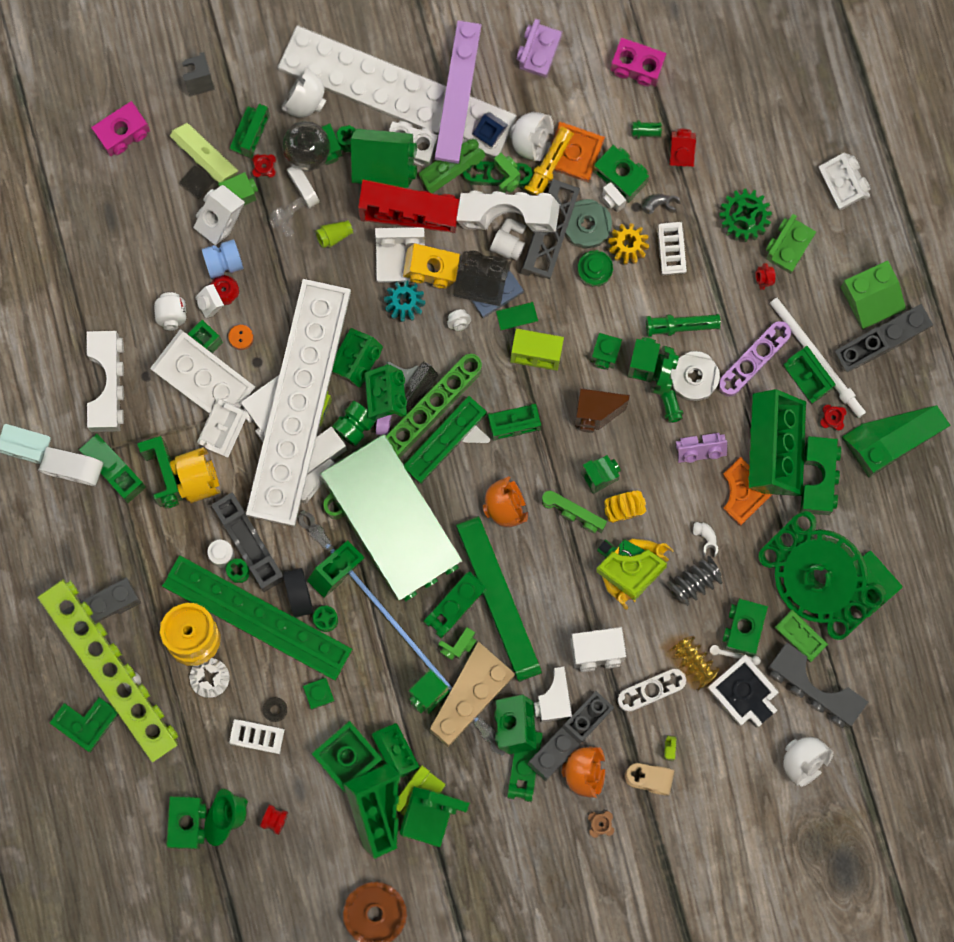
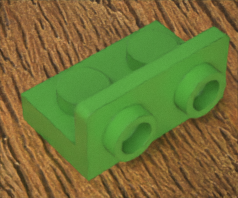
(790, 245)

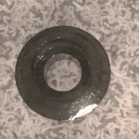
(272, 702)

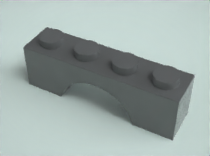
(248, 542)
(791, 668)

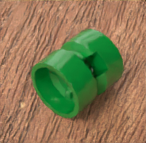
(353, 424)

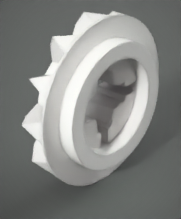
(205, 688)

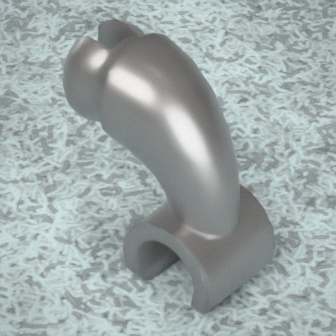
(655, 200)

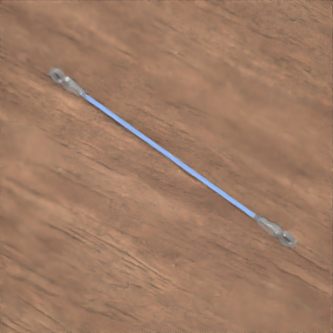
(318, 534)

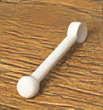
(714, 650)

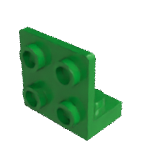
(429, 815)

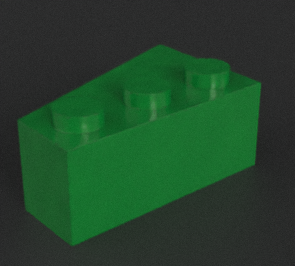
(374, 809)

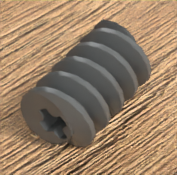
(696, 581)

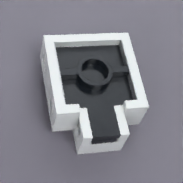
(745, 693)

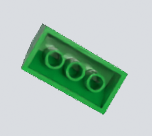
(777, 443)

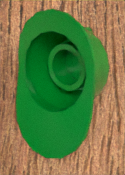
(225, 814)

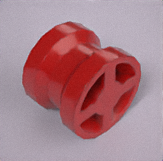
(274, 819)

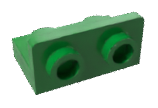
(250, 130)
(356, 356)
(385, 392)
(395, 749)

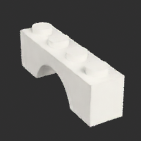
(480, 209)
(105, 411)

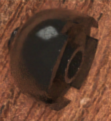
(306, 146)

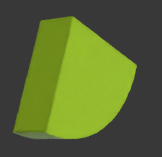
(670, 748)

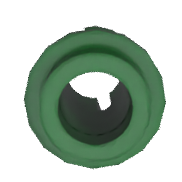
(646, 129)
(671, 407)

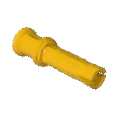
(541, 174)

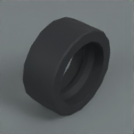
(298, 592)

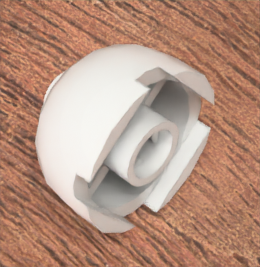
(305, 95)
(531, 135)
(805, 759)

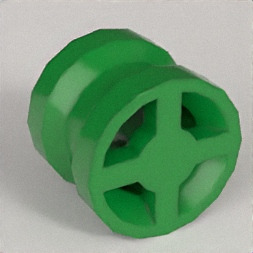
(325, 614)

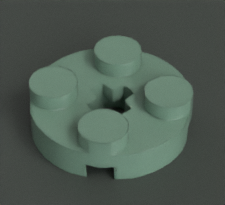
(599, 231)

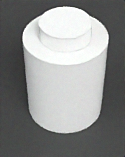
(220, 553)

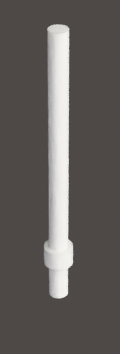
(846, 395)

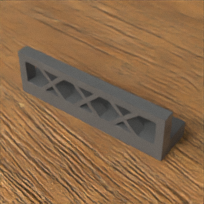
(537, 238)

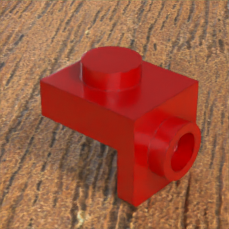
(683, 148)

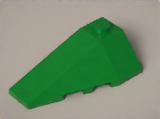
(890, 438)

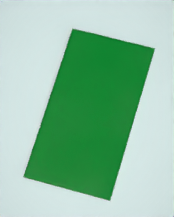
(517, 316)

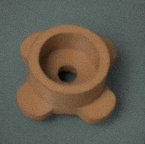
(607, 828)

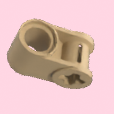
(654, 780)

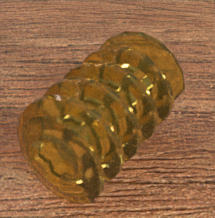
(694, 661)

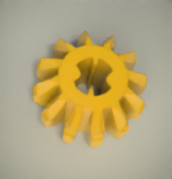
(618, 241)
(625, 506)

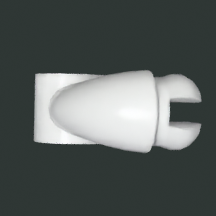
(707, 532)

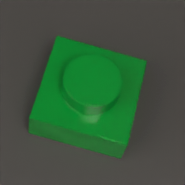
(318, 693)

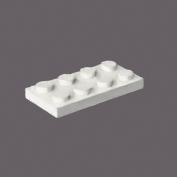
(200, 373)

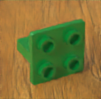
(879, 574)

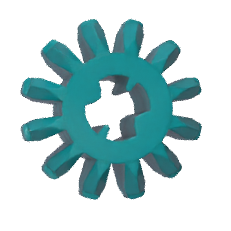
(402, 293)

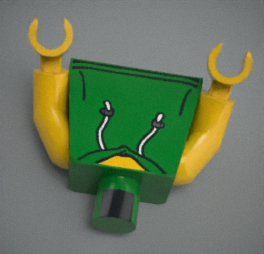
(630, 548)

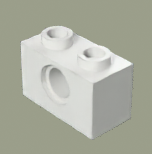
(218, 214)

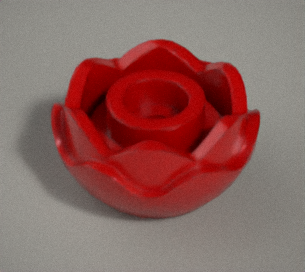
(231, 286)

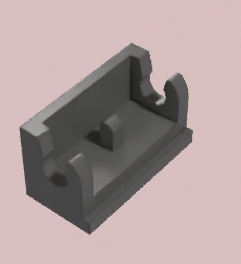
(200, 79)

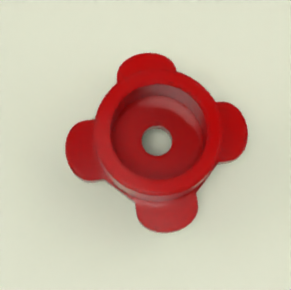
(262, 159)
(765, 276)
(835, 411)

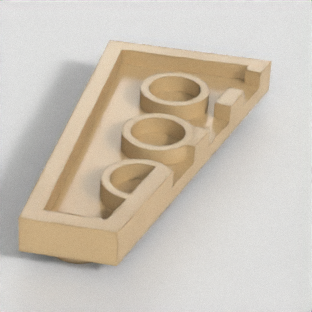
(474, 689)

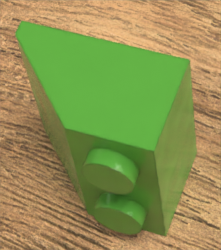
(874, 295)

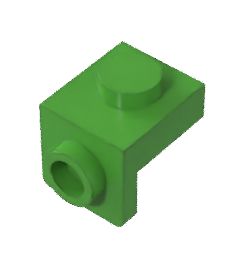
(507, 168)
(464, 644)

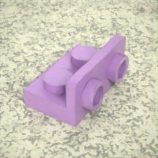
(539, 49)

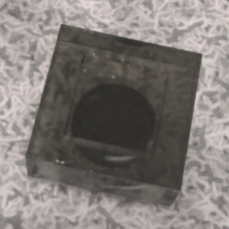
(196, 182)

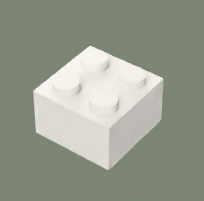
(598, 648)

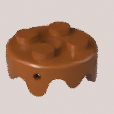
(375, 895)

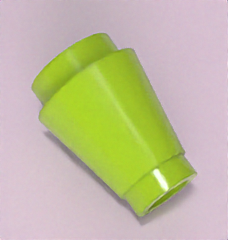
(331, 234)

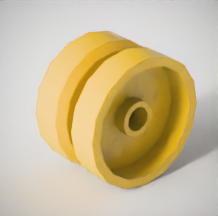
(190, 634)

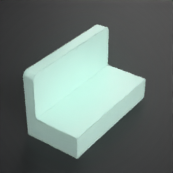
(23, 443)

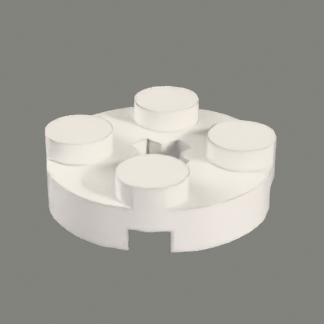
(701, 388)

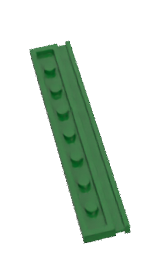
(257, 618)

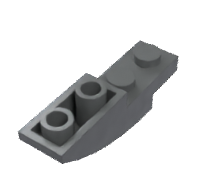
(884, 339)
(570, 736)

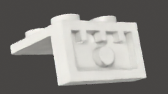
(391, 251)

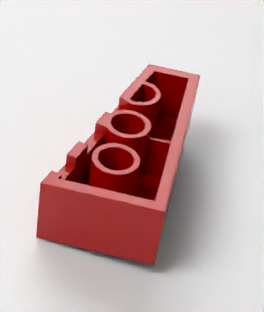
(407, 207)

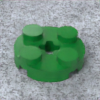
(663, 368)

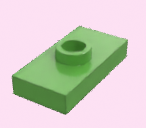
(801, 635)

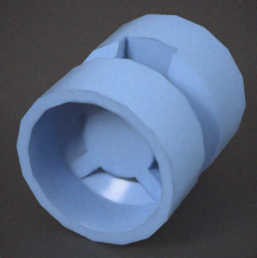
(222, 259)

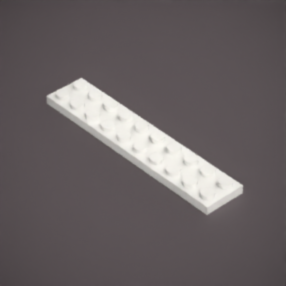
(383, 86)
(298, 403)

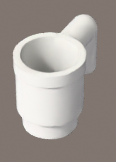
(507, 244)

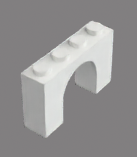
(259, 406)

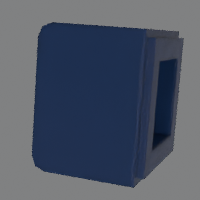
(490, 129)

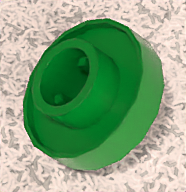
(595, 268)

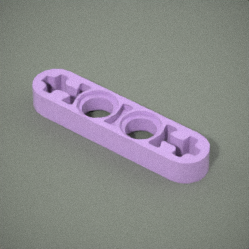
(756, 360)

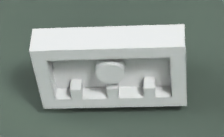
(844, 180)

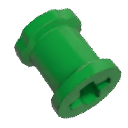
(345, 131)
(230, 572)

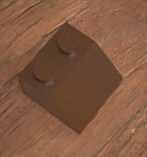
(598, 409)

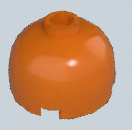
(504, 503)
(584, 771)

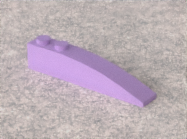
(458, 92)

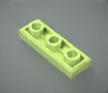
(203, 153)

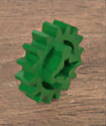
(743, 206)

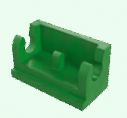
(809, 375)
(514, 422)

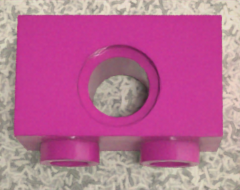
(128, 117)

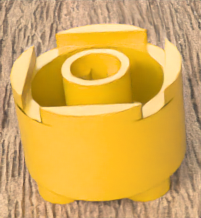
(196, 475)

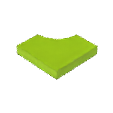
(632, 573)

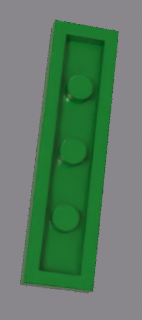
(445, 439)

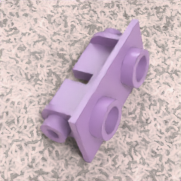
(690, 450)

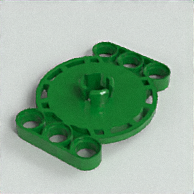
(842, 579)

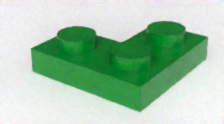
(85, 730)

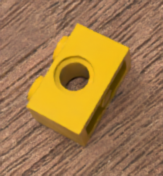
(443, 261)

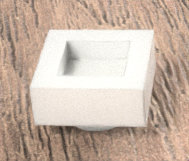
(613, 197)
(209, 301)

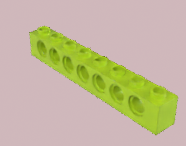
(153, 746)

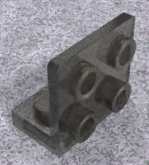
(481, 278)

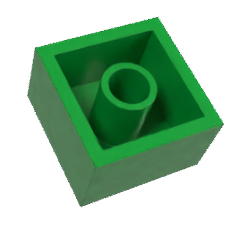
(347, 755)

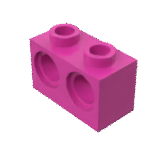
(641, 56)

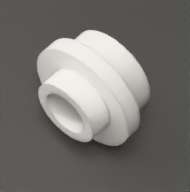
(458, 320)

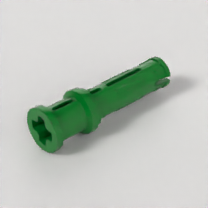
(670, 325)

